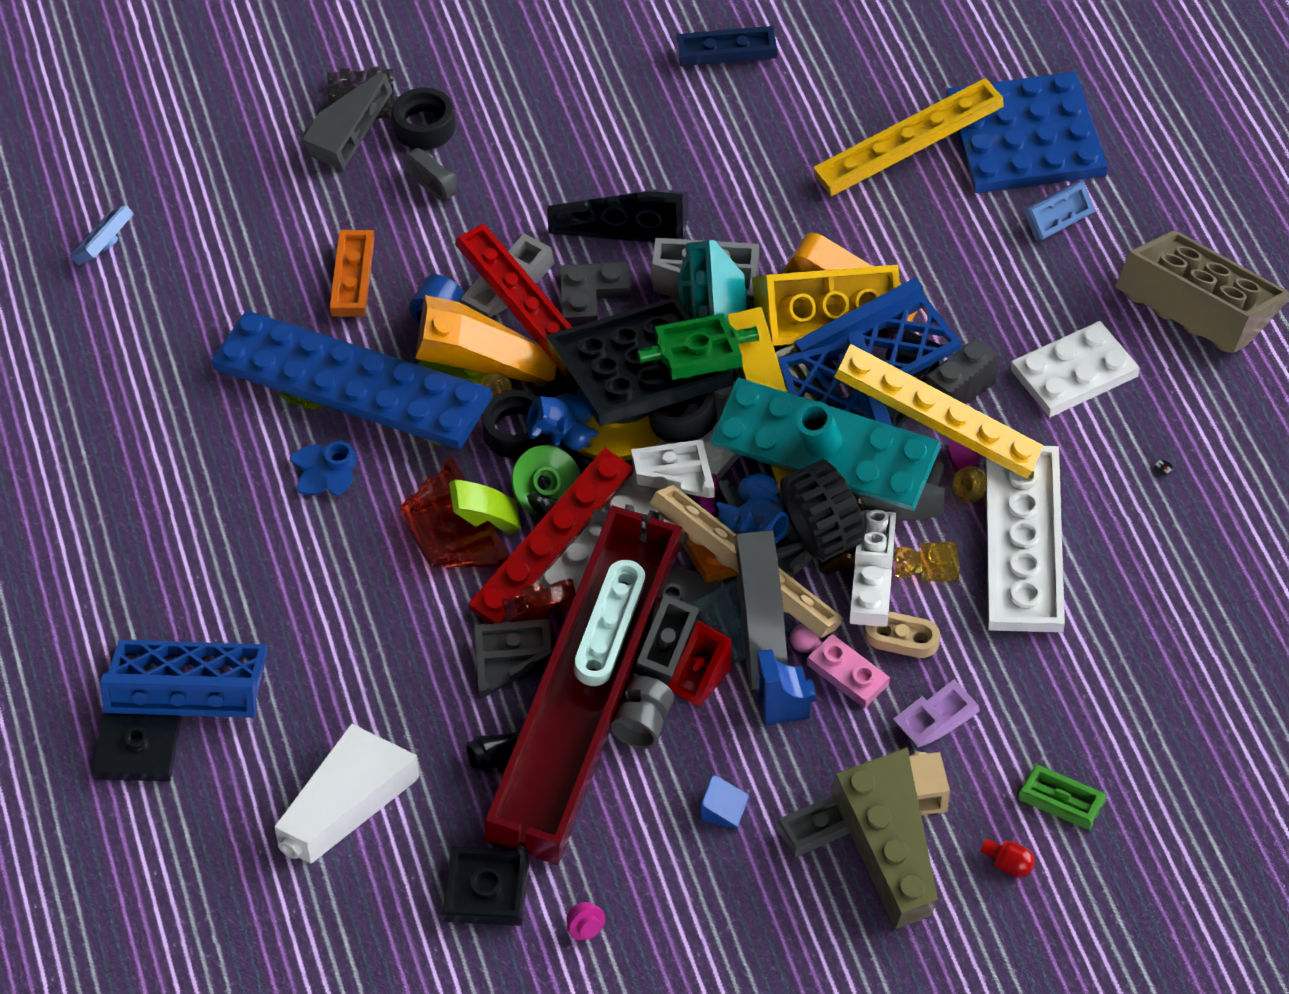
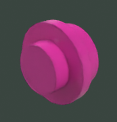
(585, 921)

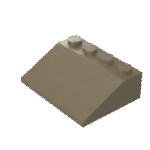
(1200, 290)

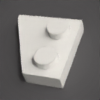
(674, 464)

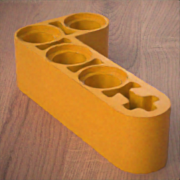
(820, 253)

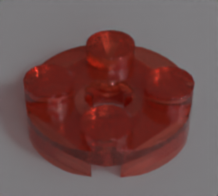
(537, 602)

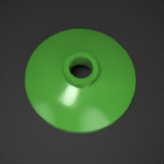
(544, 462)

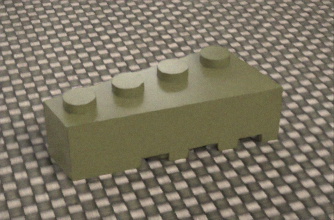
(888, 830)

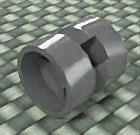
(642, 712)

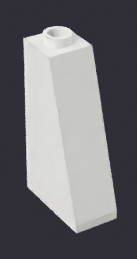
(344, 792)

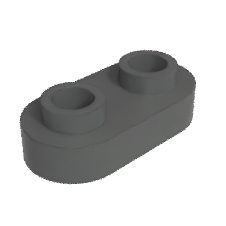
(430, 174)

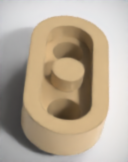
(903, 634)

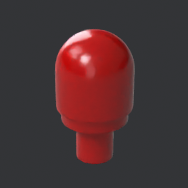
(1010, 857)

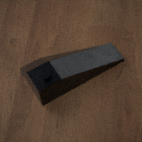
(624, 216)

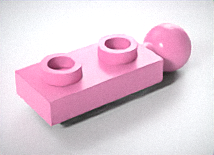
(840, 665)

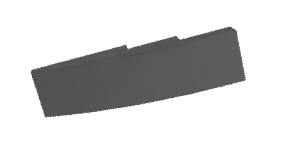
(760, 599)

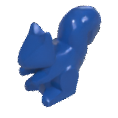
(562, 419)
(760, 510)

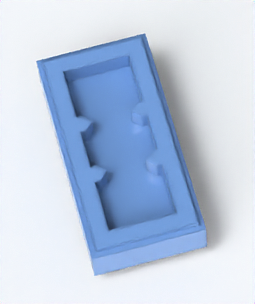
(1059, 210)
(102, 236)

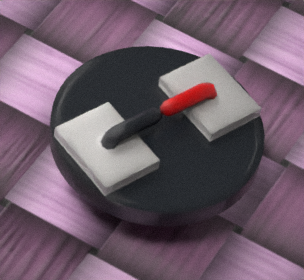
(1163, 467)

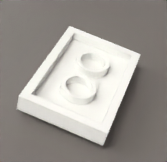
(1074, 369)

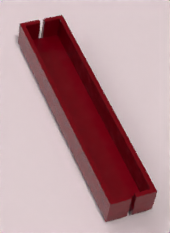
(571, 719)

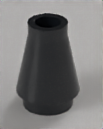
(490, 750)

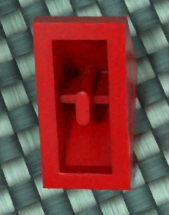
(702, 664)

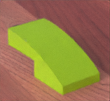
(482, 503)

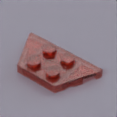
(444, 535)

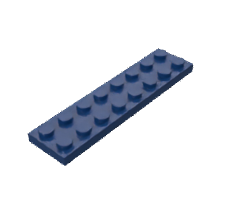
(353, 379)

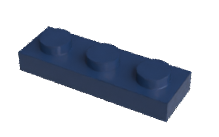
(726, 46)

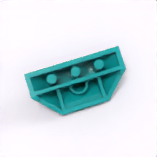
(710, 281)

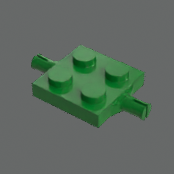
(698, 346)

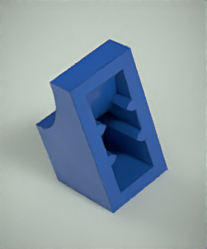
(782, 690)

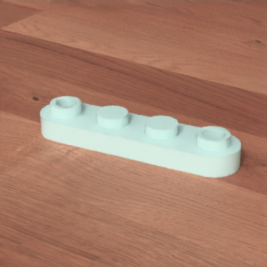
(609, 623)

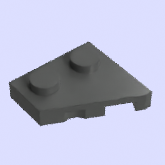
(510, 651)

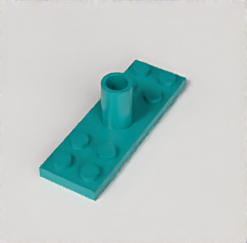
(798, 431)

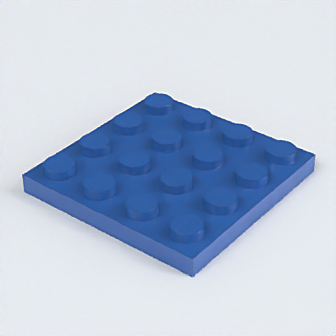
(1035, 138)

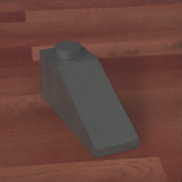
(344, 123)

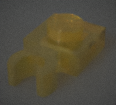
(934, 561)

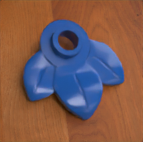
(322, 468)

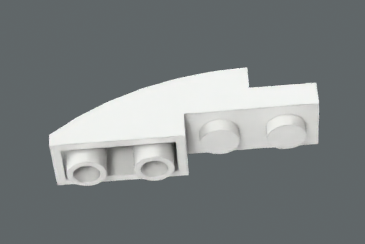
(873, 569)

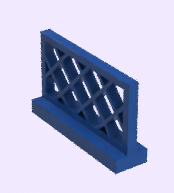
(882, 312)
(869, 406)
(171, 692)

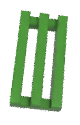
(1060, 802)

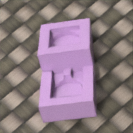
(937, 716)

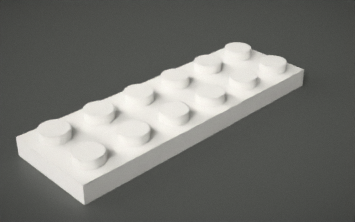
(1025, 547)

